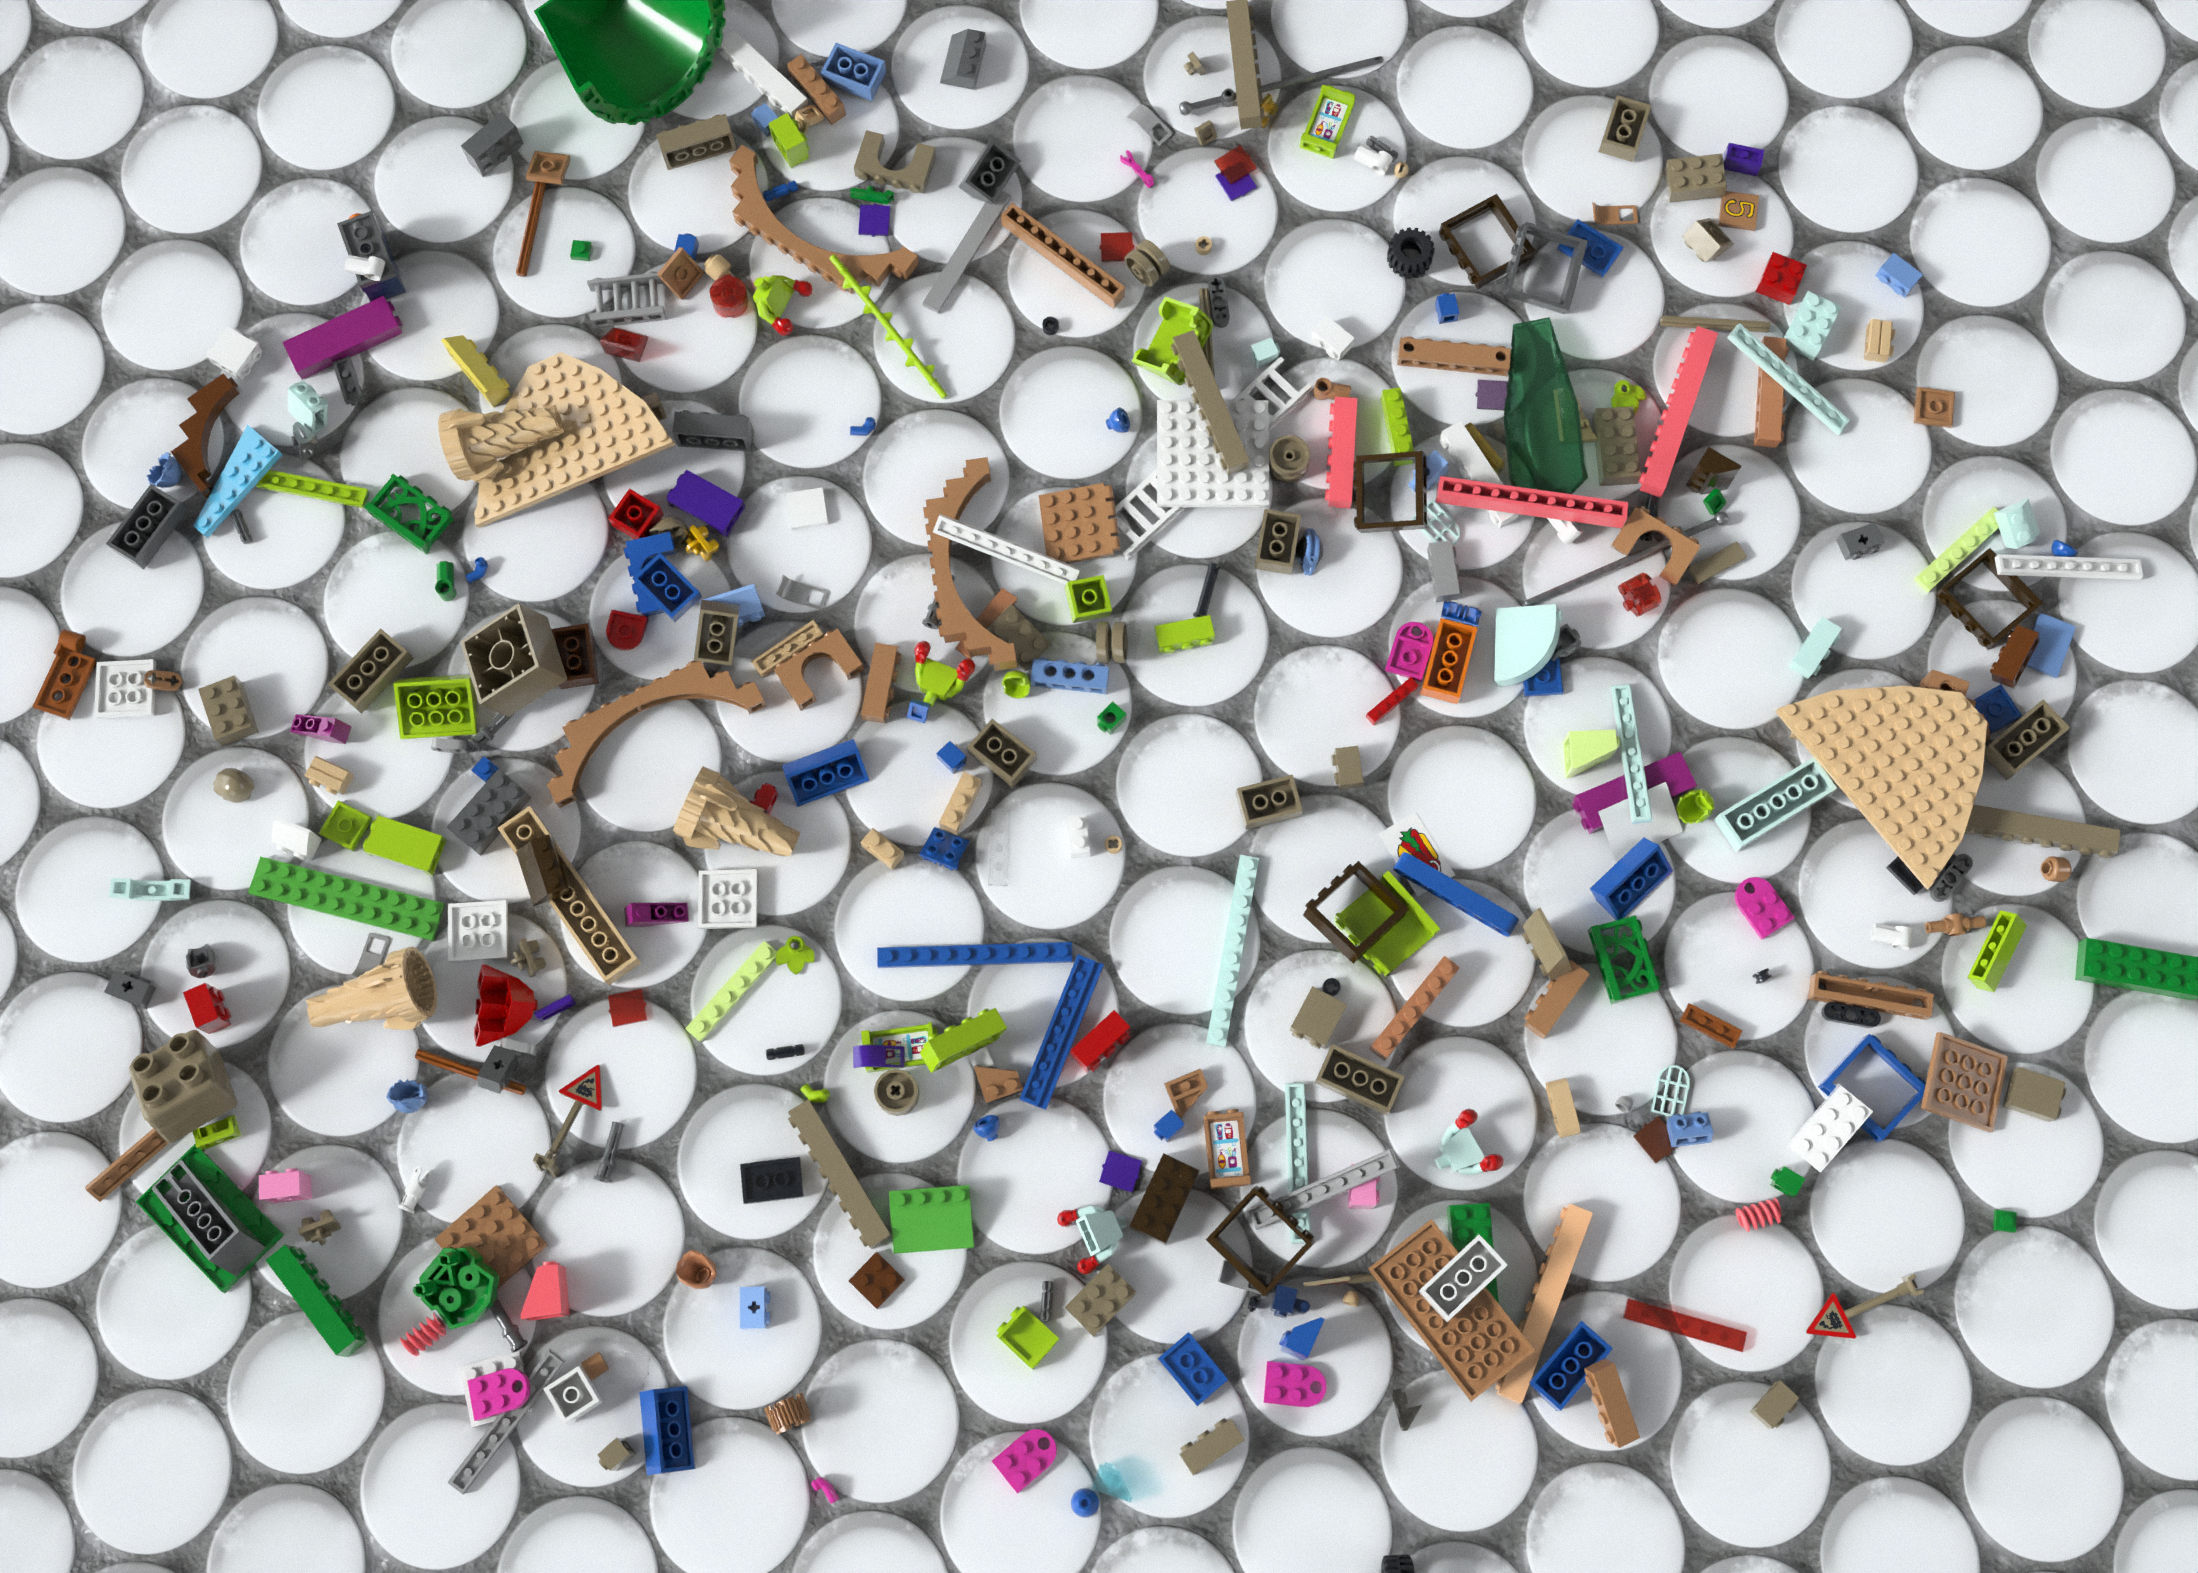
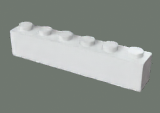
(762, 74)
(1472, 464)

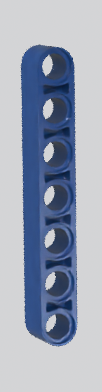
(1456, 894)

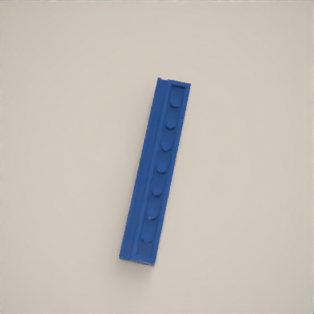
(1061, 1032)

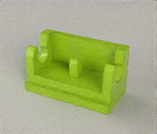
(216, 1133)

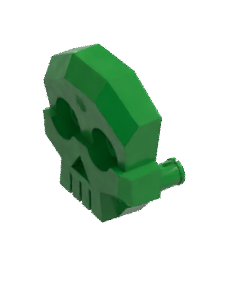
(470, 1296)

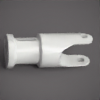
(414, 1190)

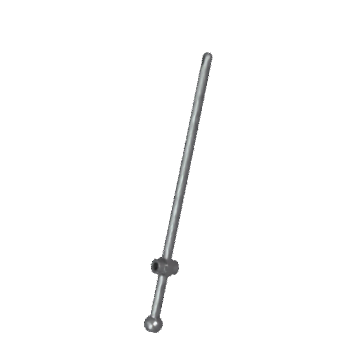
(1229, 96)
(1719, 519)

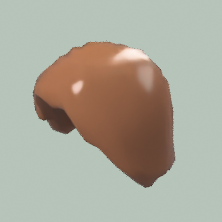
(696, 1270)

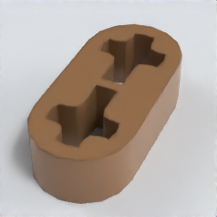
(164, 676)

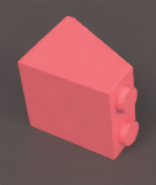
(547, 1293)

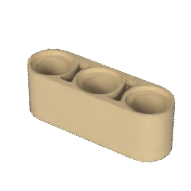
(1562, 1108)

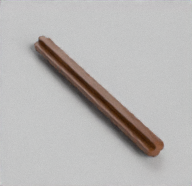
(530, 229)
(462, 1069)

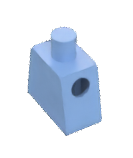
(1436, 467)

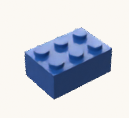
(667, 587)

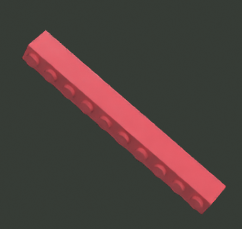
(1678, 412)
(1531, 502)

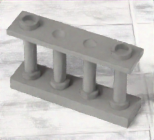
(628, 316)

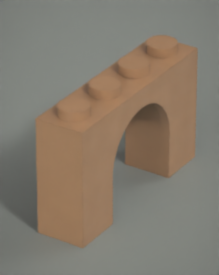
(1682, 547)
(830, 646)

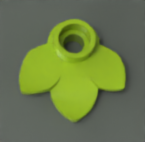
(1629, 398)
(794, 957)

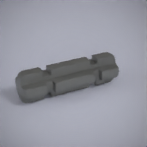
(1380, 146)
(241, 526)
(1046, 1301)

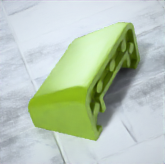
(1177, 319)

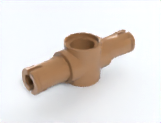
(1955, 924)

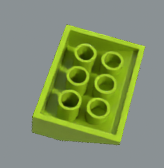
(436, 706)

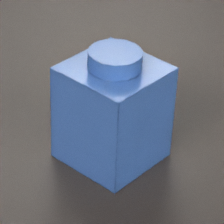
(762, 116)

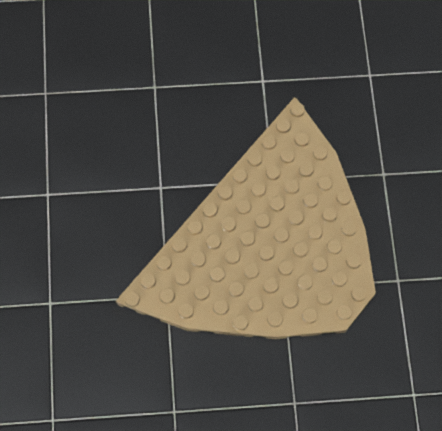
(602, 433)
(1902, 760)

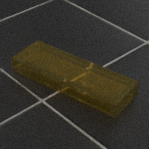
(1489, 453)

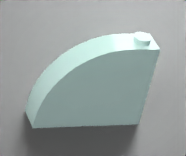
(1524, 641)

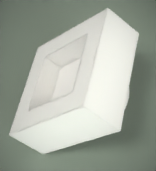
(981, 1057)

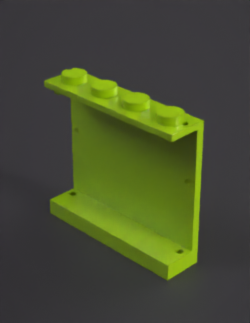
(1400, 942)

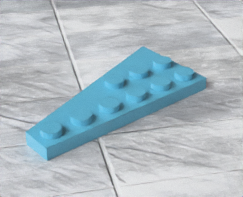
(244, 469)

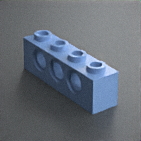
(1077, 683)

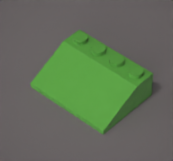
(931, 1219)

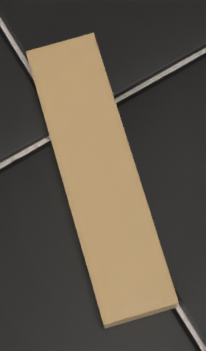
(786, 648)

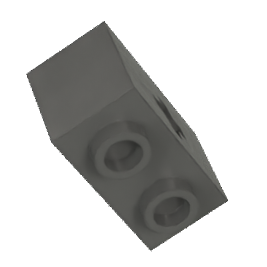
(1860, 541)
(119, 987)
(497, 1069)

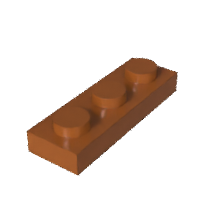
(1710, 1025)

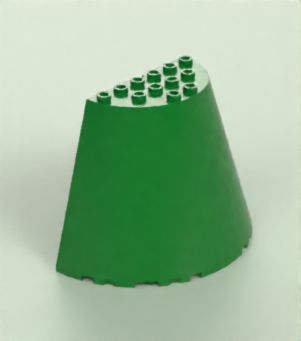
(633, 54)

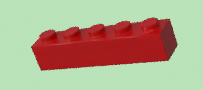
(1392, 701)

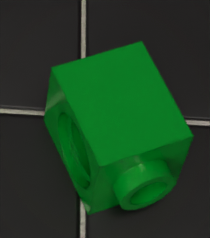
(1111, 710)
(1786, 1181)

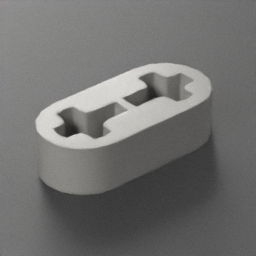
(449, 745)
(519, 1047)

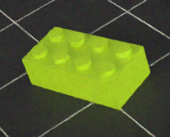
(963, 1039)

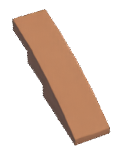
(990, 613)

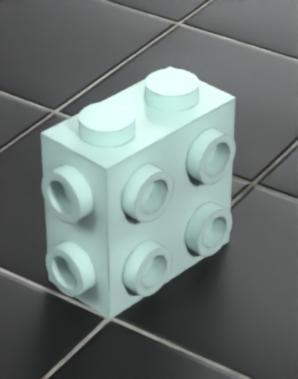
(307, 406)

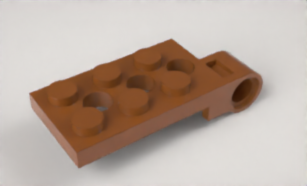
(68, 648)

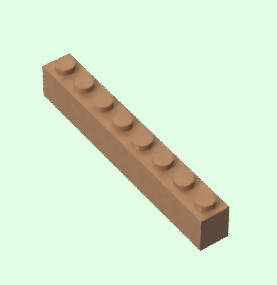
(1063, 255)

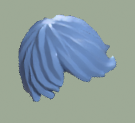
(166, 474)
(407, 1096)

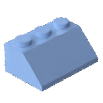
(749, 602)

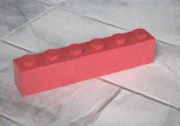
(1342, 452)

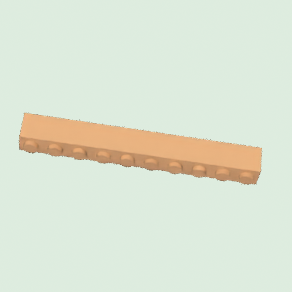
(1546, 1297)

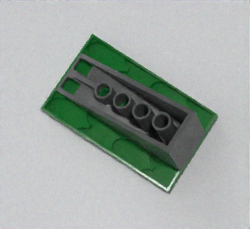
(210, 1218)

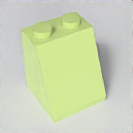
(1588, 749)

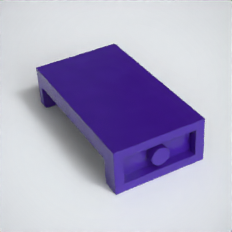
(706, 502)

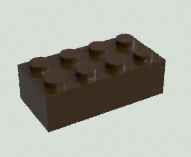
(1164, 1199)

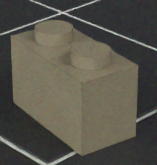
(1348, 767)
(1775, 1405)
(616, 1454)

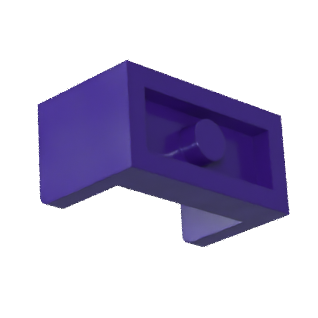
(1742, 159)

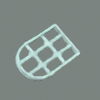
(1436, 517)
(1665, 1097)

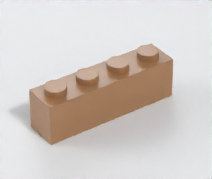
(816, 89)
(880, 683)
(1555, 1000)
(1611, 1403)

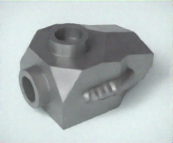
(304, 441)
(1567, 642)
(201, 962)

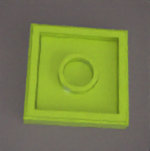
(345, 825)

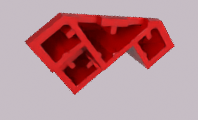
(503, 1005)

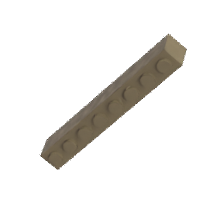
(1244, 64)
(1210, 402)
(2043, 831)
(839, 1174)

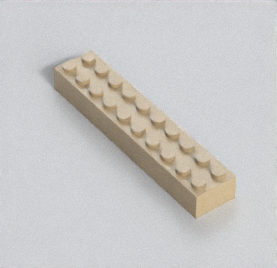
(580, 908)

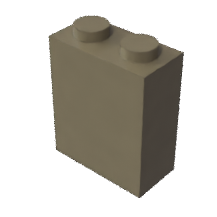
(1317, 1018)
(2034, 1094)

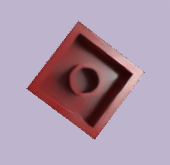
(1781, 278)
(635, 515)
(207, 1008)

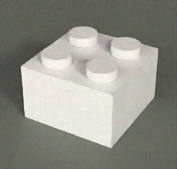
(573, 1395)

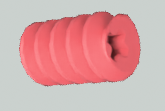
(1759, 1214)
(424, 1336)

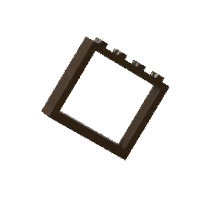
(1508, 223)
(1420, 488)
(2011, 582)
(1336, 937)
(1237, 1262)

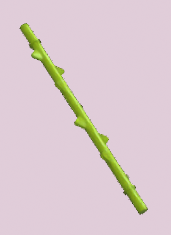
(884, 319)

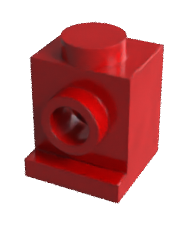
(765, 797)

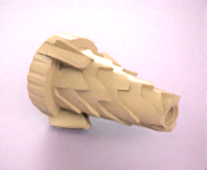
(478, 441)
(719, 811)
(395, 991)

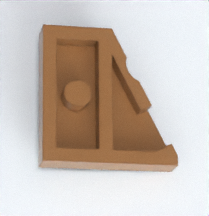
(997, 1082)
(1186, 1090)

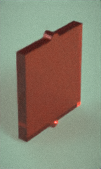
(1235, 164)
(1115, 246)
(627, 1007)

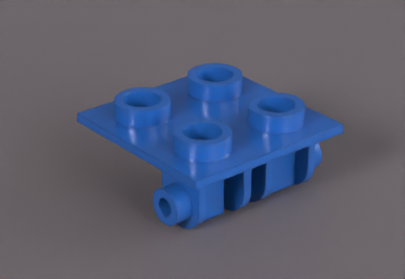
(1460, 613)
(944, 848)

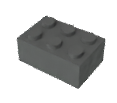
(492, 144)

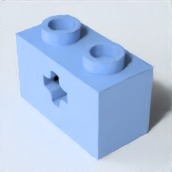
(748, 1317)

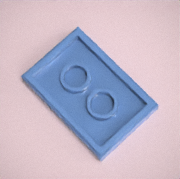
(2053, 644)

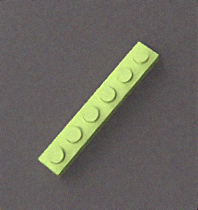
(1958, 551)
(732, 991)

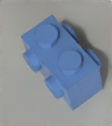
(1689, 1129)

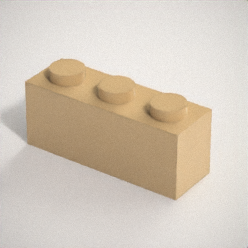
(960, 803)

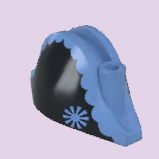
(1309, 551)

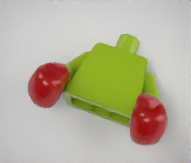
(773, 296)
(939, 679)

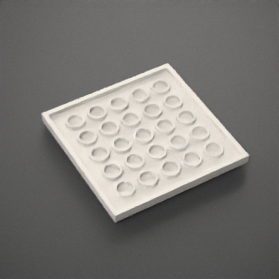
(1191, 469)

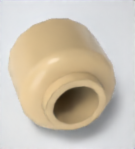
(717, 267)

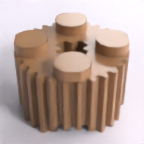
(788, 1412)

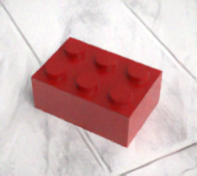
(1101, 1042)

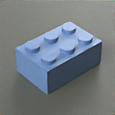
(853, 71)

